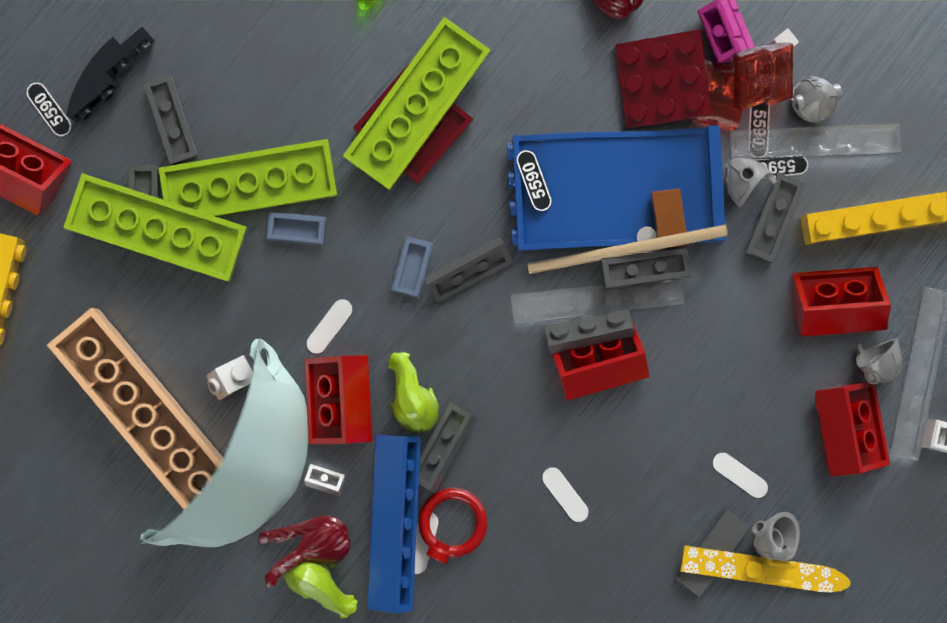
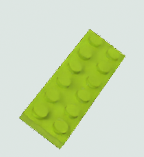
(417, 103)
(252, 179)
(155, 227)

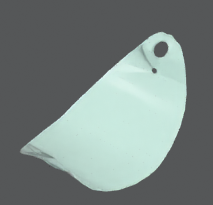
(259, 466)

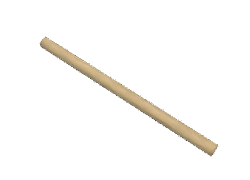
(628, 249)

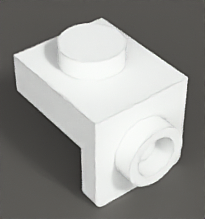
(230, 377)

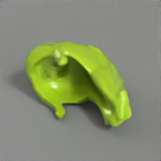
(413, 405)
(316, 582)

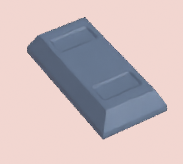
(296, 228)
(412, 267)

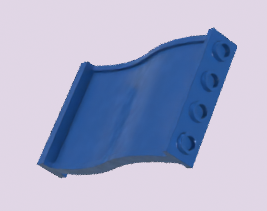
(605, 184)

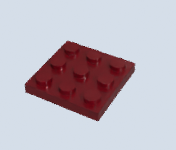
(663, 79)
(438, 143)

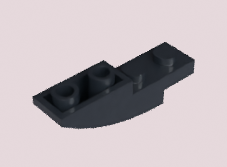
(96, 80)

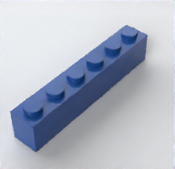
(394, 523)

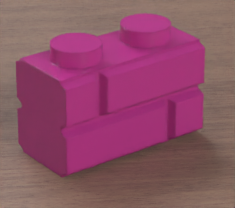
(725, 29)

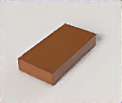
(668, 213)

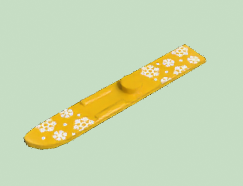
(762, 570)

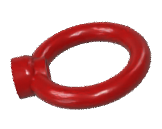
(442, 551)

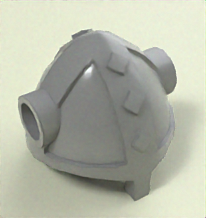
(815, 99)
(743, 176)
(880, 362)
(777, 537)

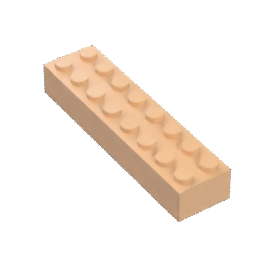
(137, 405)

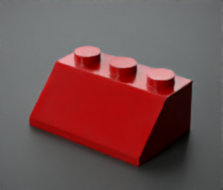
(29, 171)
(840, 301)
(601, 366)
(338, 399)
(852, 428)

